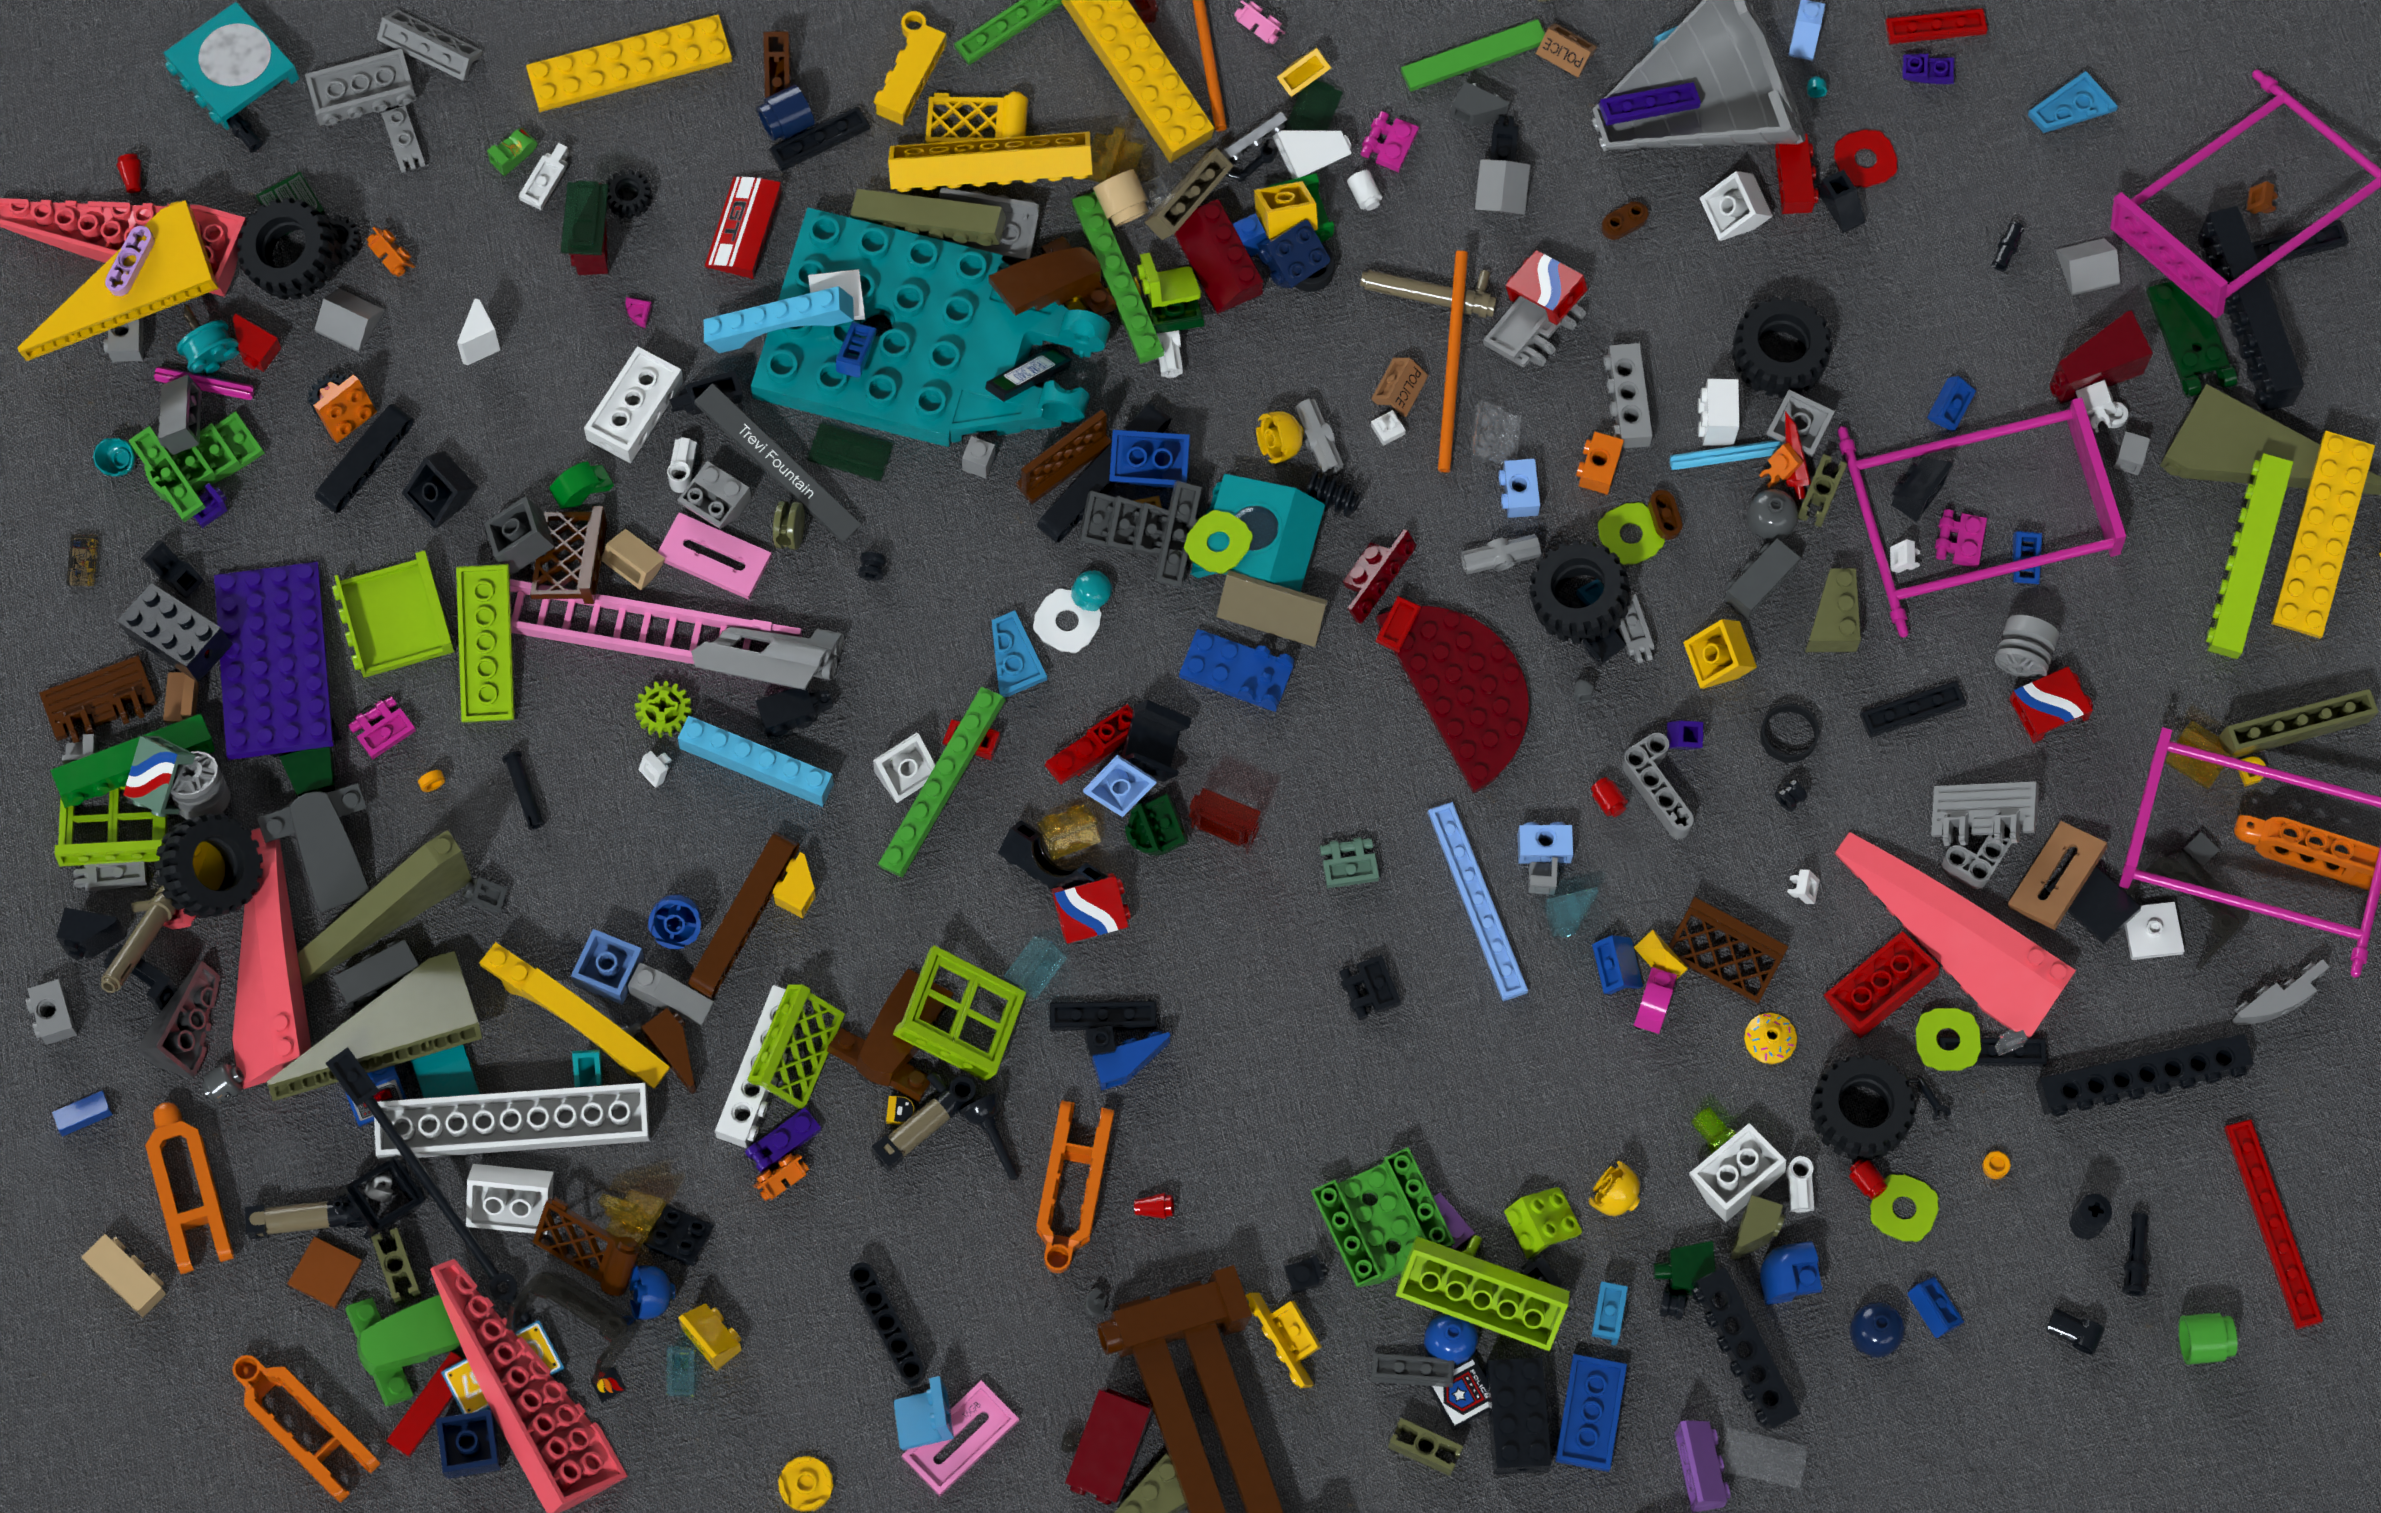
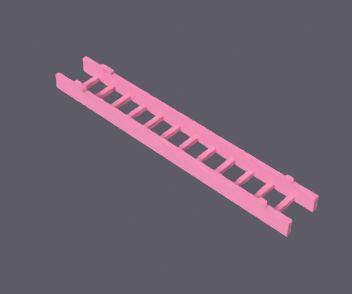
(626, 605)

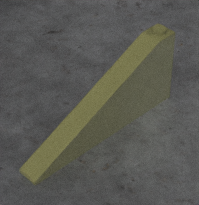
(2227, 437)
(409, 890)
(408, 1021)

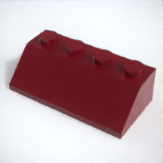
(1219, 257)

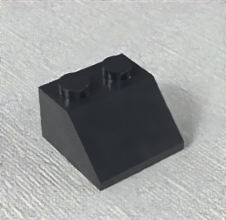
(1921, 486)
(439, 489)
(88, 933)

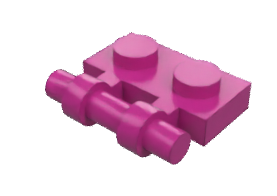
(1397, 144)
(1969, 538)
(385, 733)

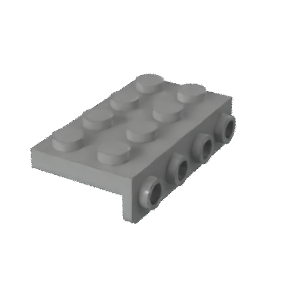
(360, 87)
(1019, 227)

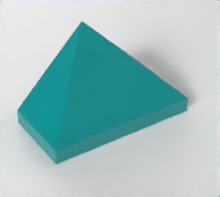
(587, 1068)

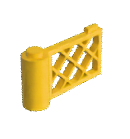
(1010, 116)

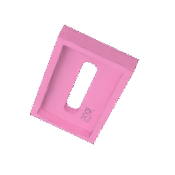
(736, 581)
(976, 1401)

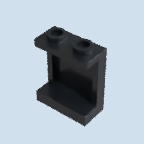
(161, 985)

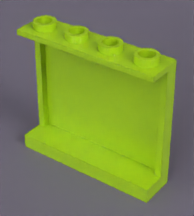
(393, 617)

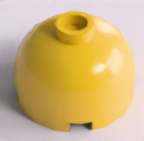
(1279, 436)
(1617, 1191)

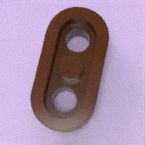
(1626, 219)
(1666, 516)

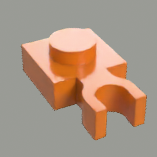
(1784, 464)

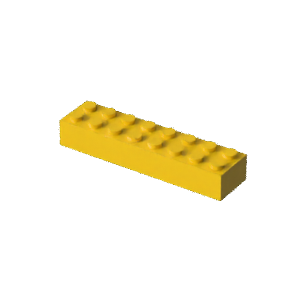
(1143, 74)
(990, 161)

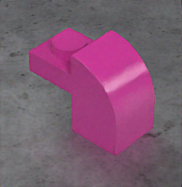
(1655, 1000)

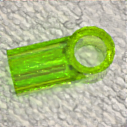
(1712, 1129)

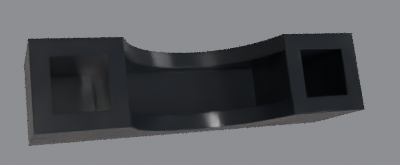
(1025, 849)

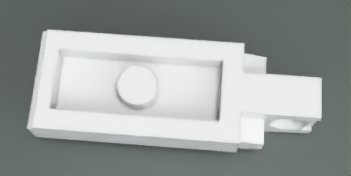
(545, 178)

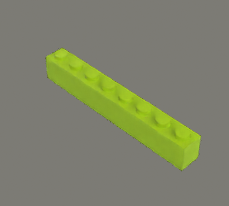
(2249, 557)

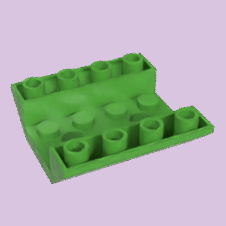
(1401, 1214)

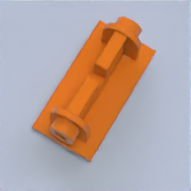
(397, 256)
(772, 1180)

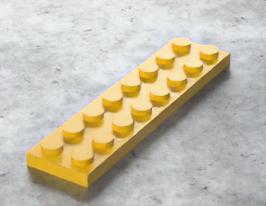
(629, 63)
(2322, 534)

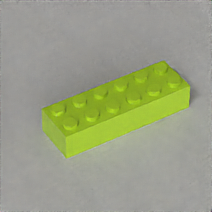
(1483, 1293)

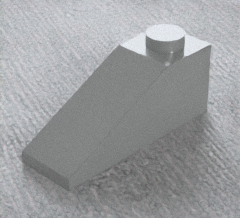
(669, 993)

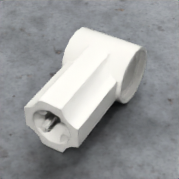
(1171, 362)
(682, 464)
(1800, 1186)

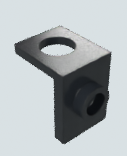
(1604, 648)

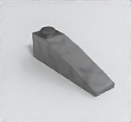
(180, 1030)

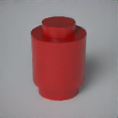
(1609, 797)
(1868, 1179)

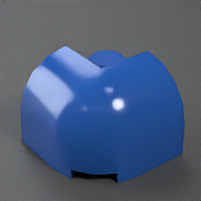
(1790, 1273)

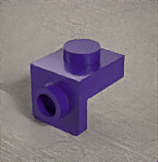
(214, 503)

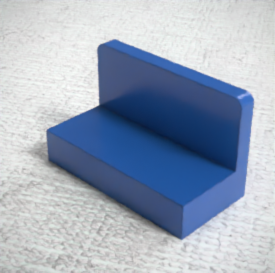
(1617, 964)

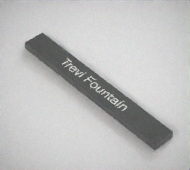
(777, 463)

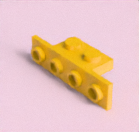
(1289, 1334)

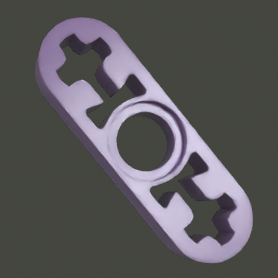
(127, 250)

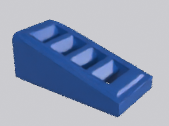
(851, 364)
(2018, 538)

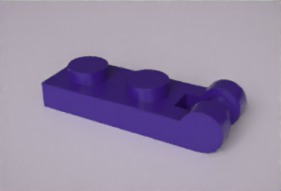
(783, 1140)

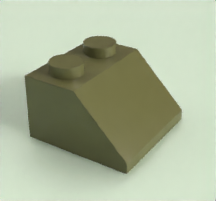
(1758, 1225)

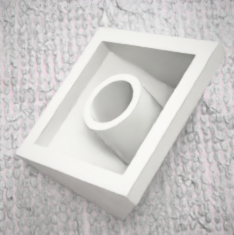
(477, 336)
(904, 767)

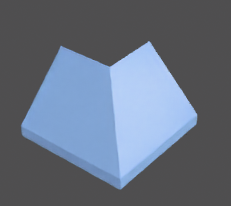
(1119, 786)

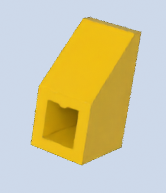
(797, 889)

